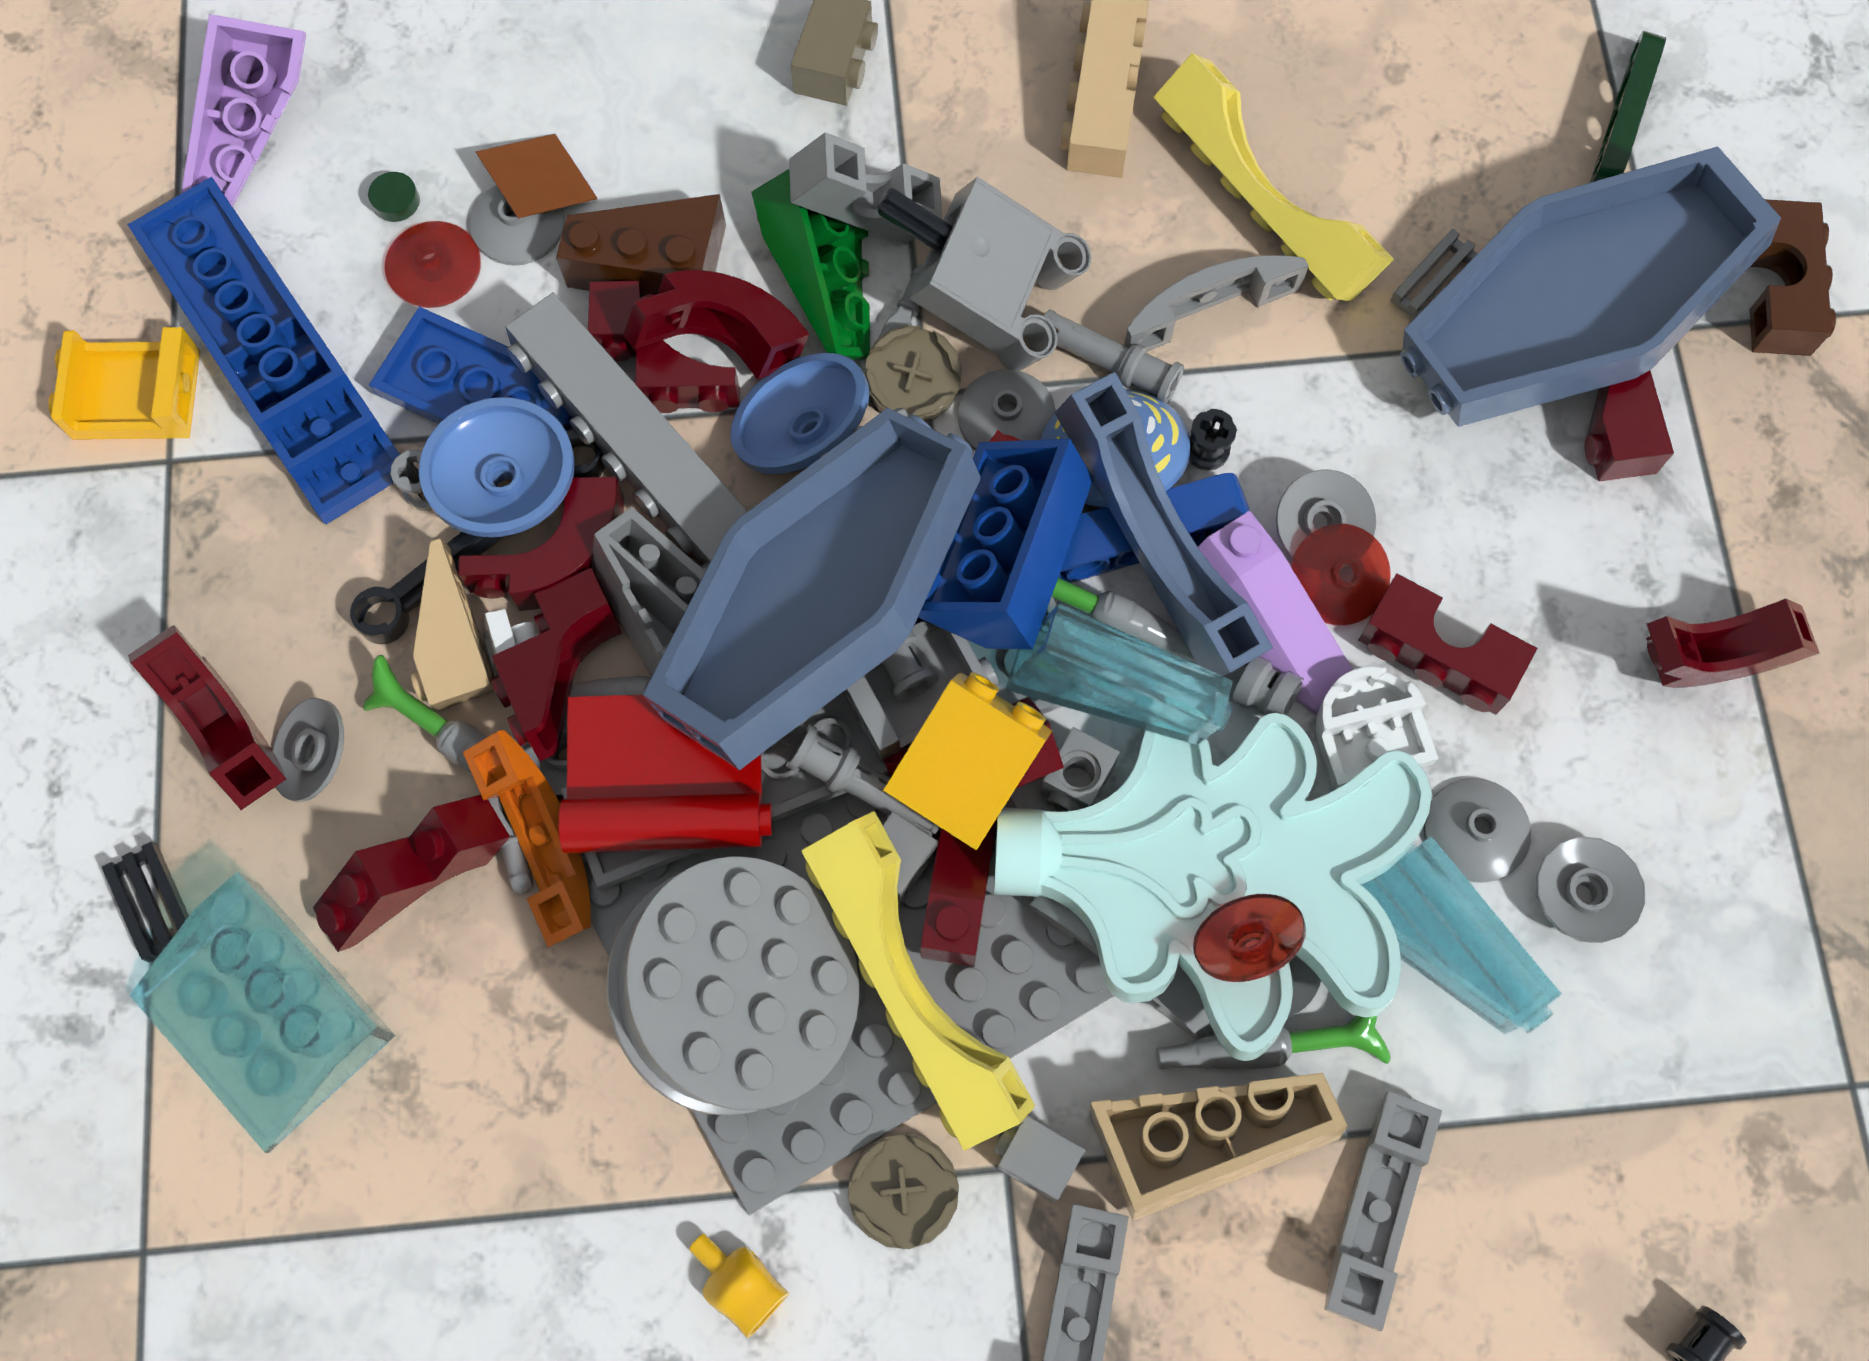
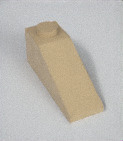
(447, 640)

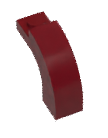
(721, 308)
(587, 509)
(1730, 647)
(212, 715)

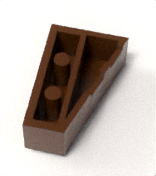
(642, 242)

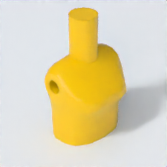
(738, 1285)

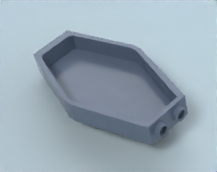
(1588, 287)
(814, 587)

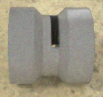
(1267, 687)

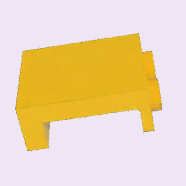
(125, 387)
(968, 758)

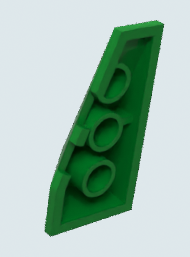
(821, 266)

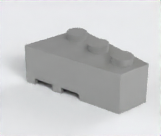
(644, 581)

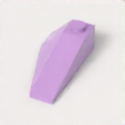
(239, 99)
(1263, 578)

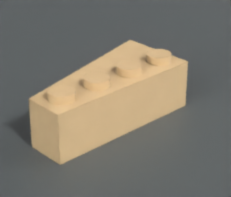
(1206, 1138)

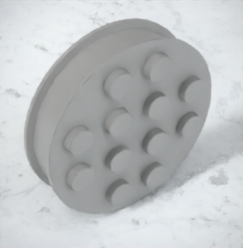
(732, 987)

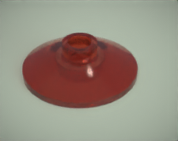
(437, 279)
(1318, 567)
(1249, 937)

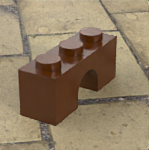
(1797, 315)

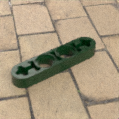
(1629, 106)

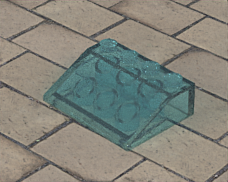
(258, 1011)

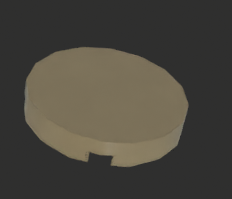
(913, 372)
(903, 1191)

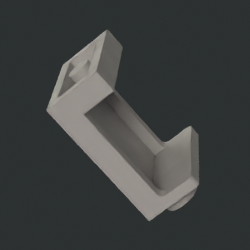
(894, 723)

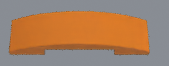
(533, 811)

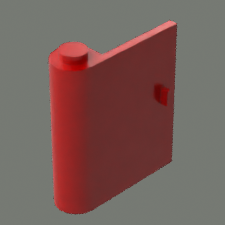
(651, 786)

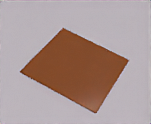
(536, 175)

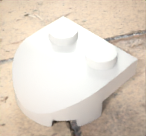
(1367, 717)

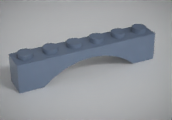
(1201, 603)

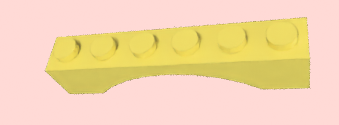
(1209, 112)
(969, 1080)

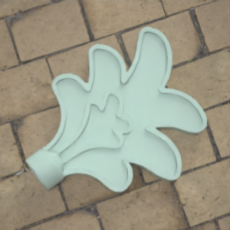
(1203, 834)

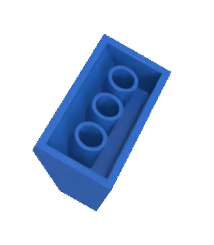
(1010, 543)

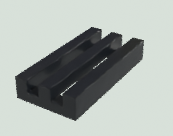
(132, 865)

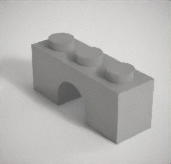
(833, 181)

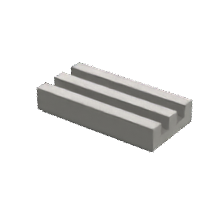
(1461, 251)

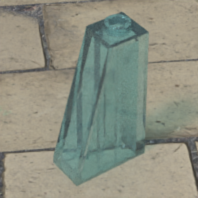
(1120, 678)
(1460, 941)

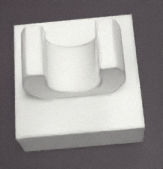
(499, 635)

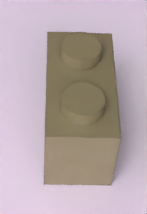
(833, 49)

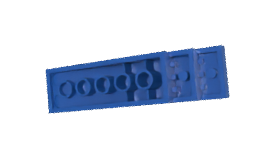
(268, 349)

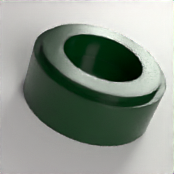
(394, 196)

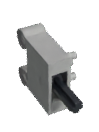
(987, 265)

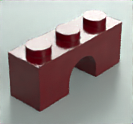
(1406, 633)

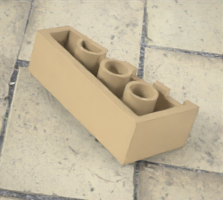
(1105, 87)

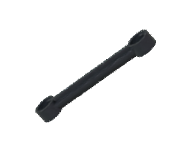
(408, 591)

